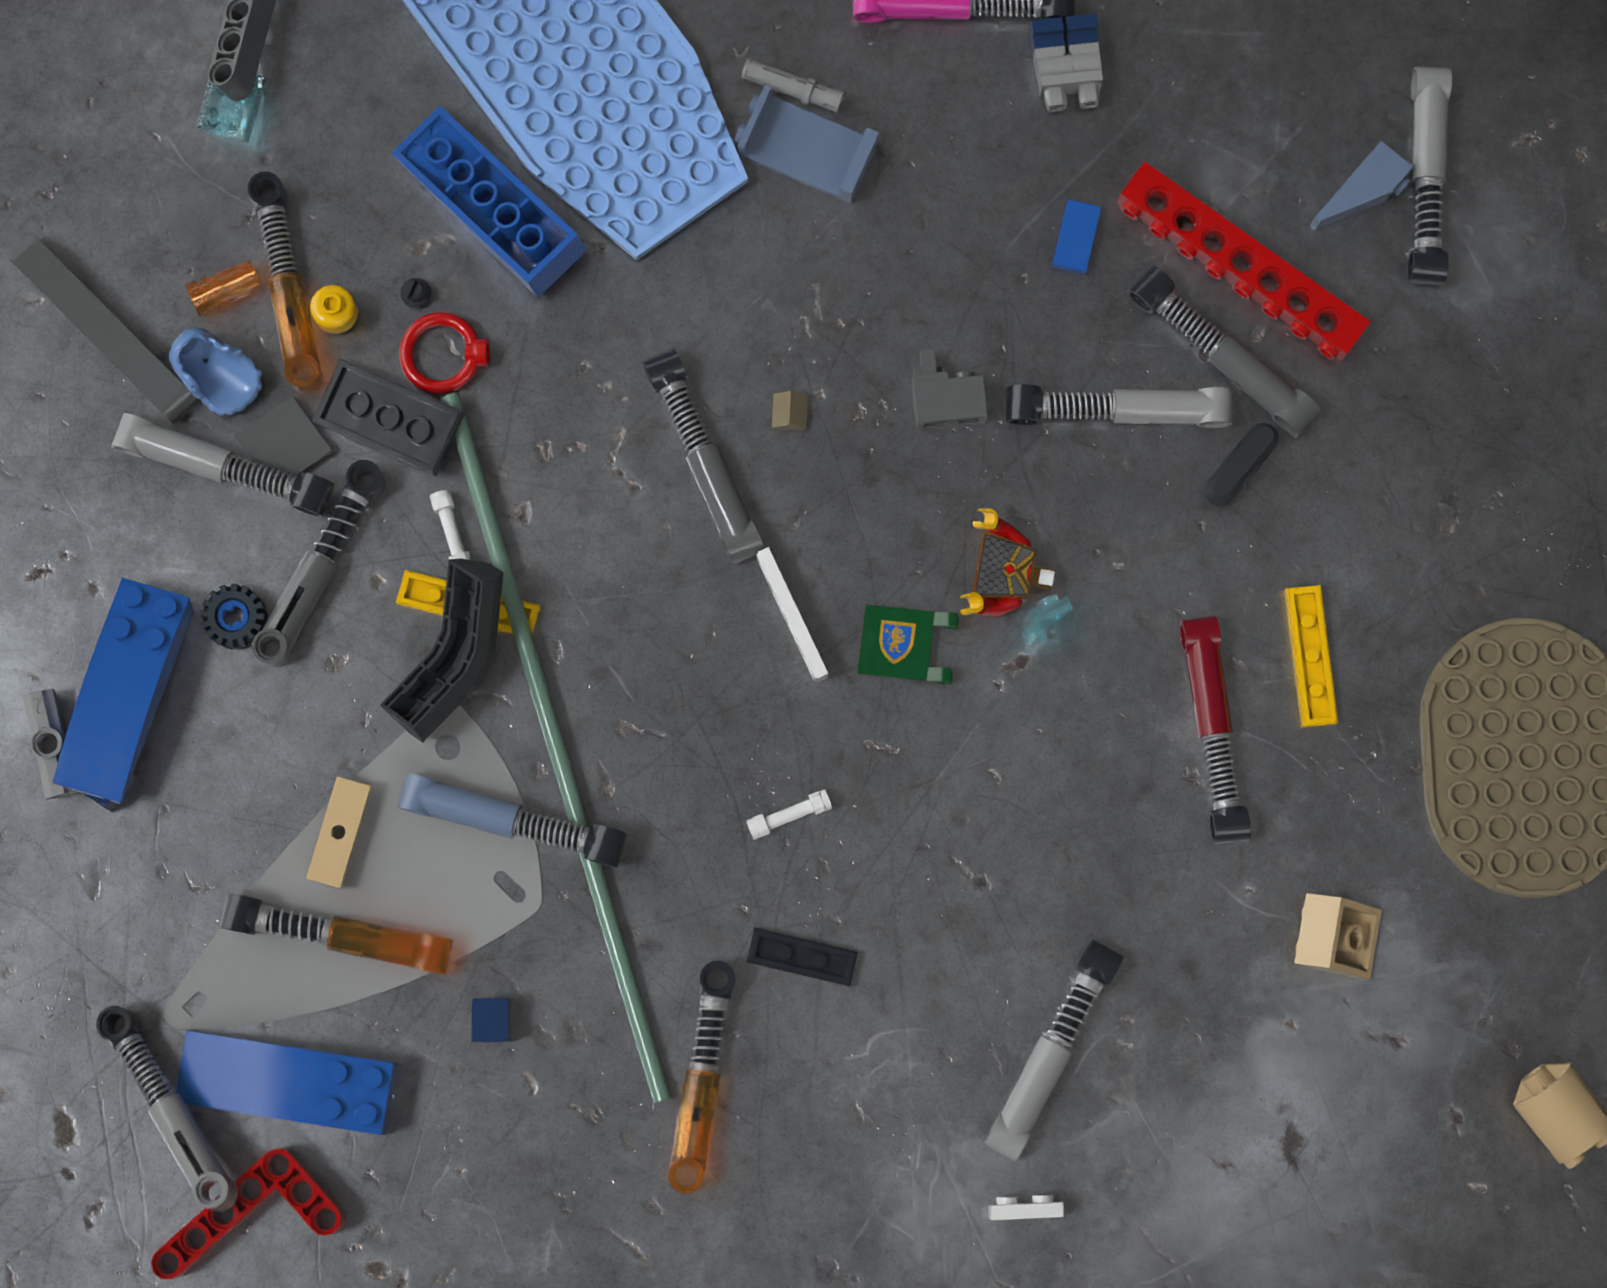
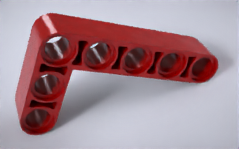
(244, 1206)

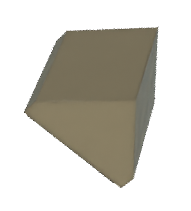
(789, 411)

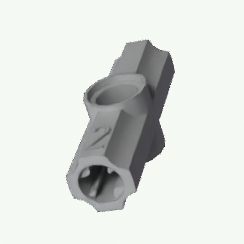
(44, 721)

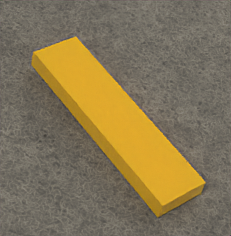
(428, 595)
(1311, 656)

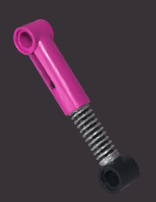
(879, 10)

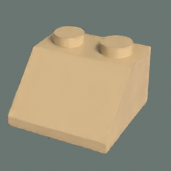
(1337, 936)

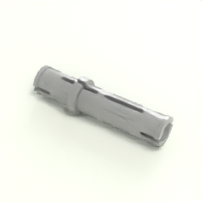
(801, 88)

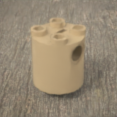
(1562, 1111)

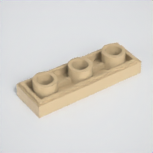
(344, 810)

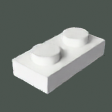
(1041, 1207)

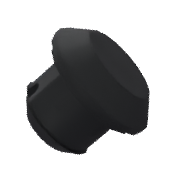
(415, 292)

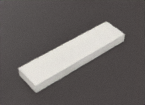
(791, 615)

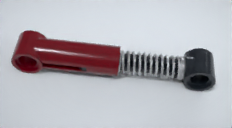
(1202, 649)

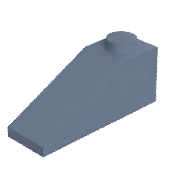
(1369, 185)

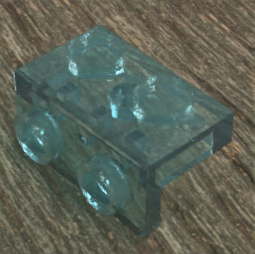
(230, 119)
(1047, 613)

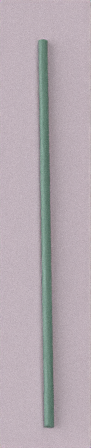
(558, 754)

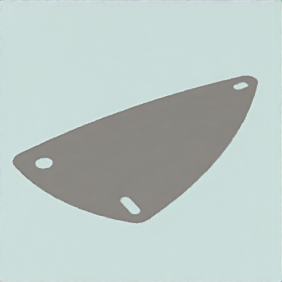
(401, 875)

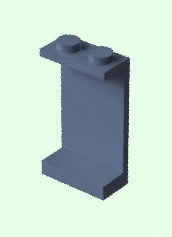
(805, 146)

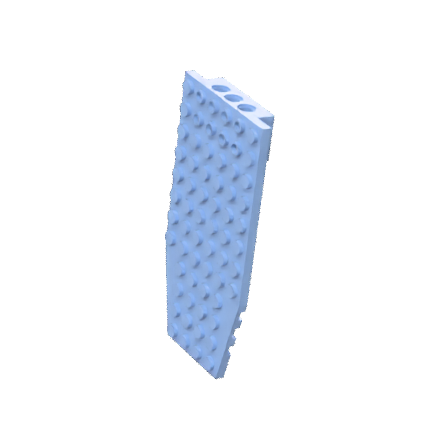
(595, 106)

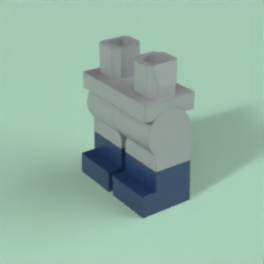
(1067, 73)

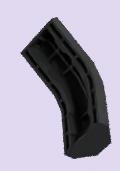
(458, 654)

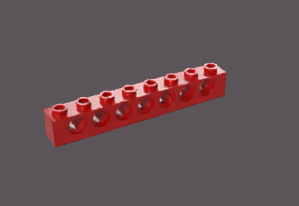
(1262, 262)

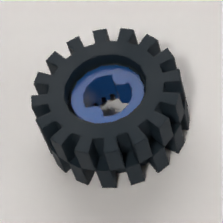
(225, 601)

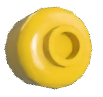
(334, 309)

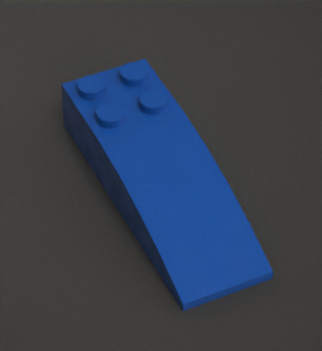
(490, 201)
(122, 689)
(287, 1083)

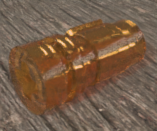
(227, 284)

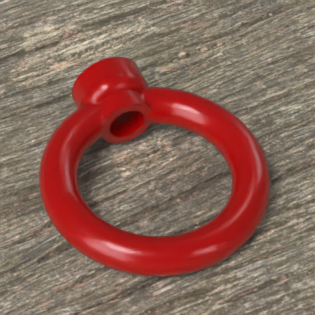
(476, 352)

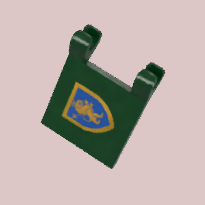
(900, 643)

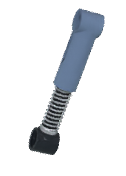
(508, 818)

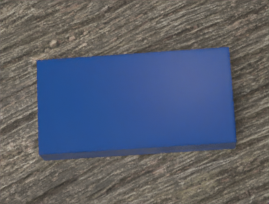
(1076, 237)

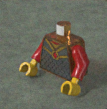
(1003, 569)

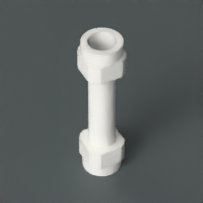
(443, 505)
(817, 802)

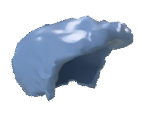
(225, 382)

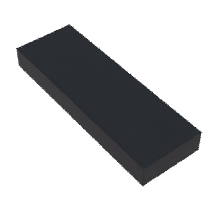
(802, 957)

